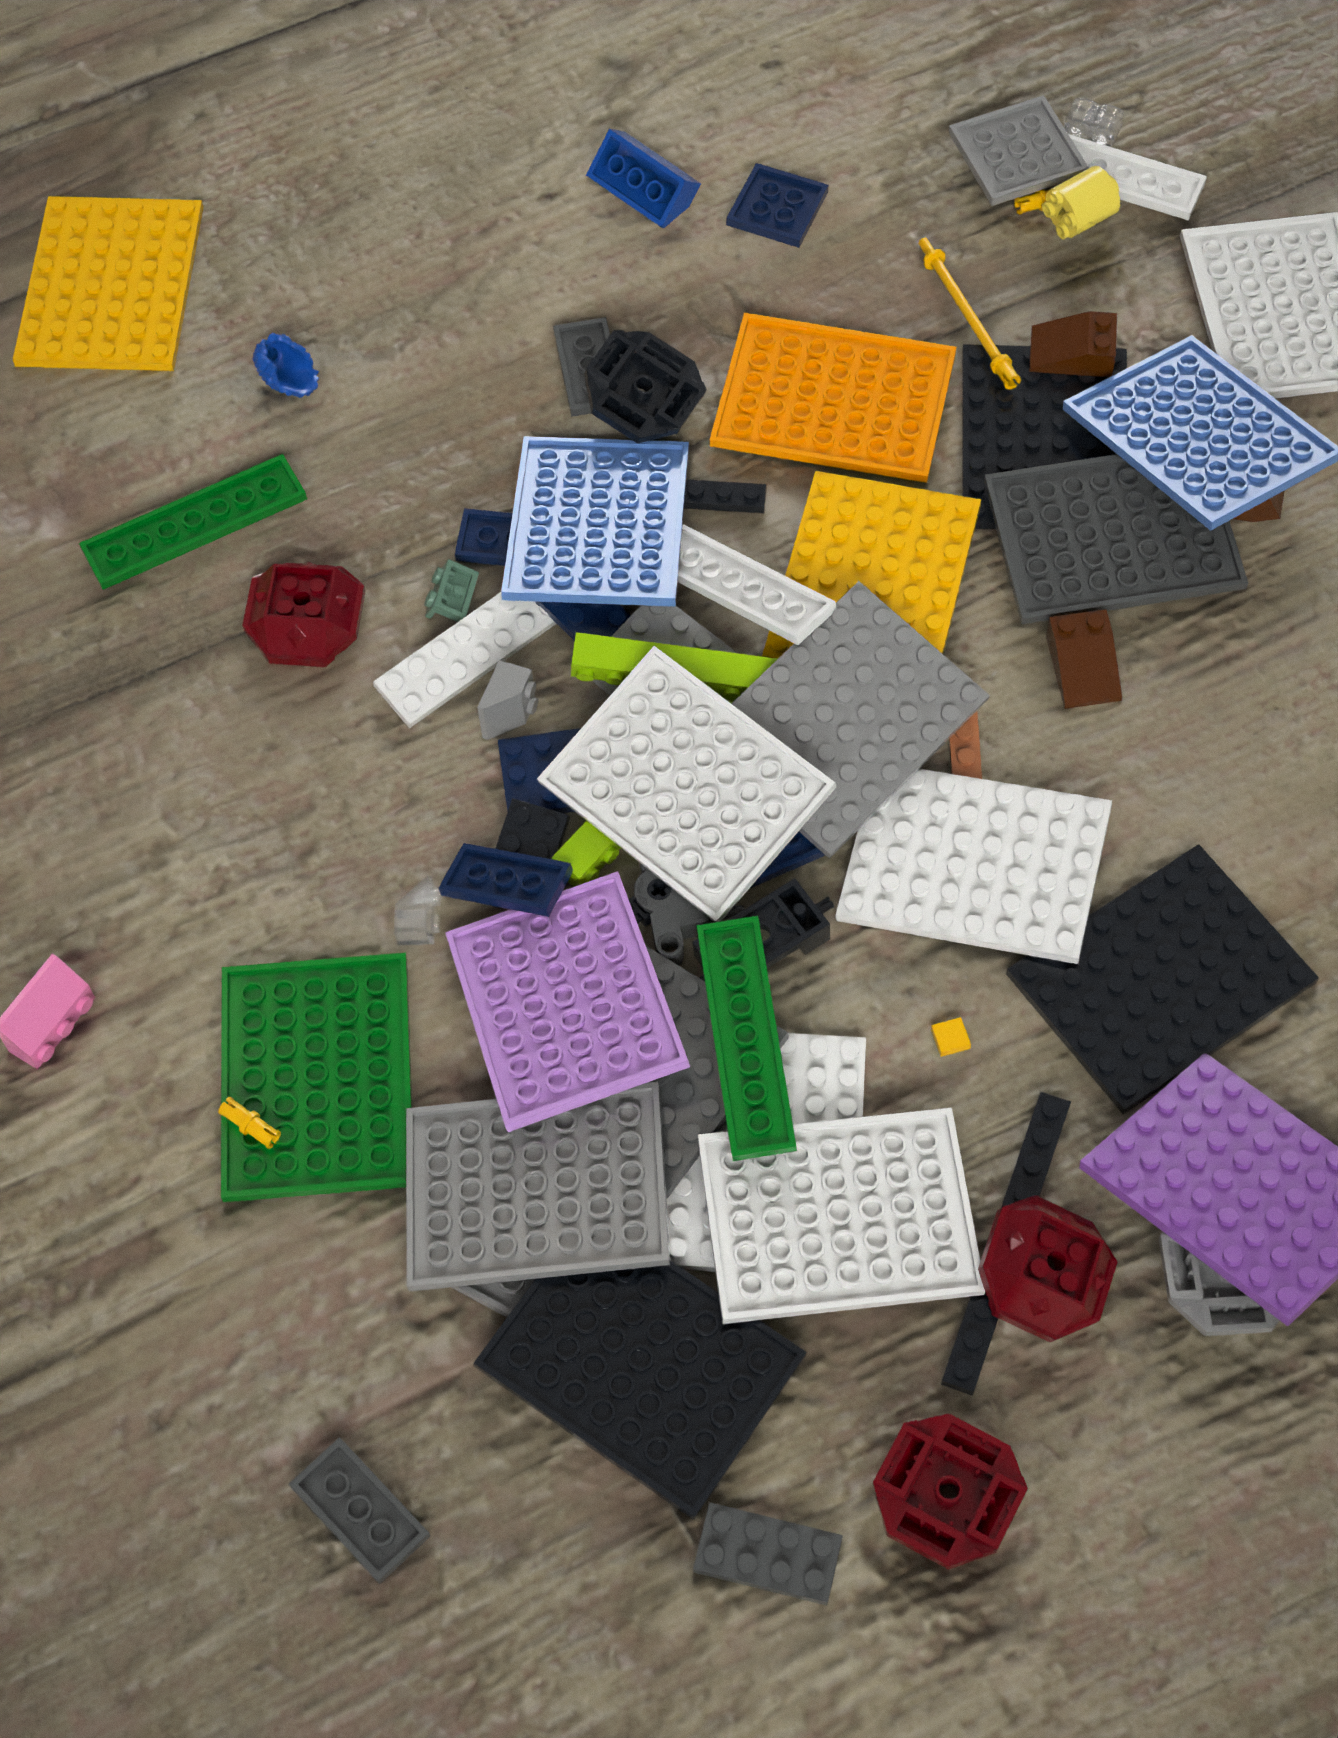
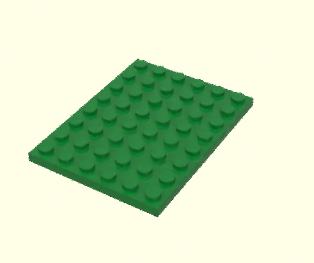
(325, 1065)

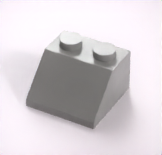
(507, 700)

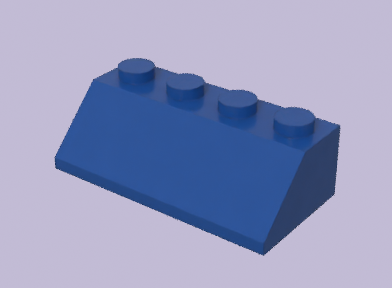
(642, 178)

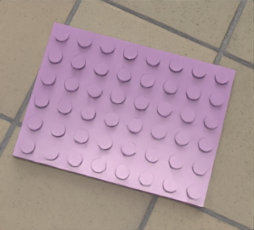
(565, 1003)

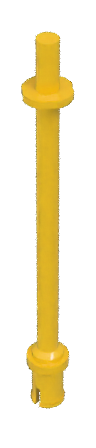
(1001, 363)

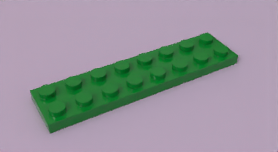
(192, 521)
(746, 1039)

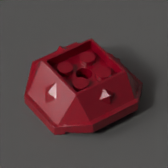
(309, 632)
(1024, 1286)
(956, 1455)

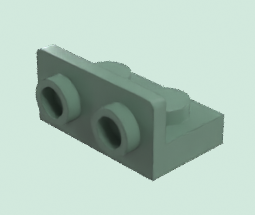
(451, 591)

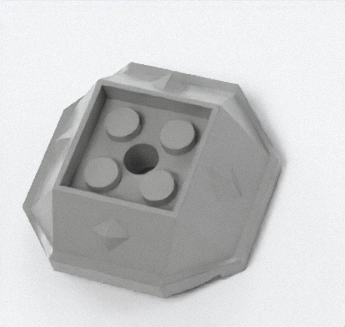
(1208, 1298)

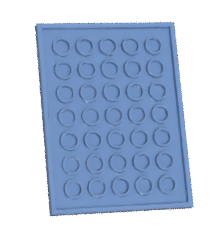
(1202, 431)
(597, 522)

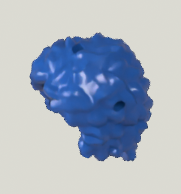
(285, 366)

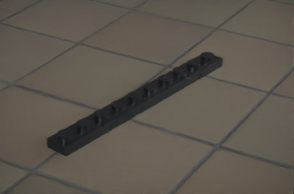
(1026, 1181)

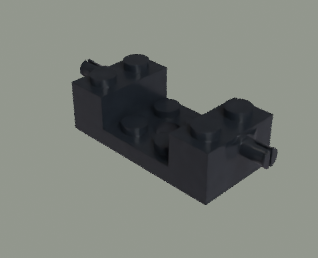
(790, 920)

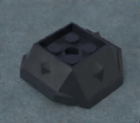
(645, 363)

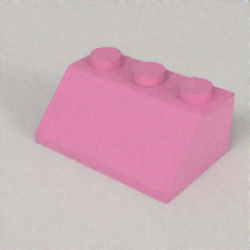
(45, 1012)

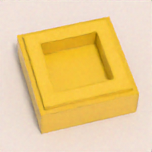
(950, 1037)

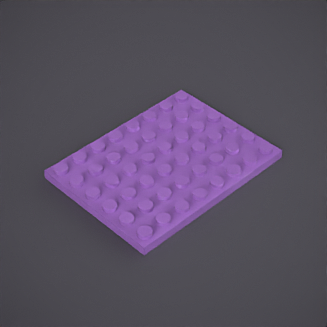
(1231, 1184)

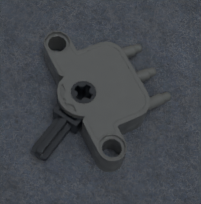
(668, 914)

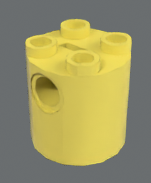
(1082, 202)

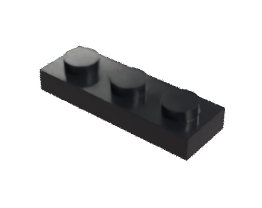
(725, 496)

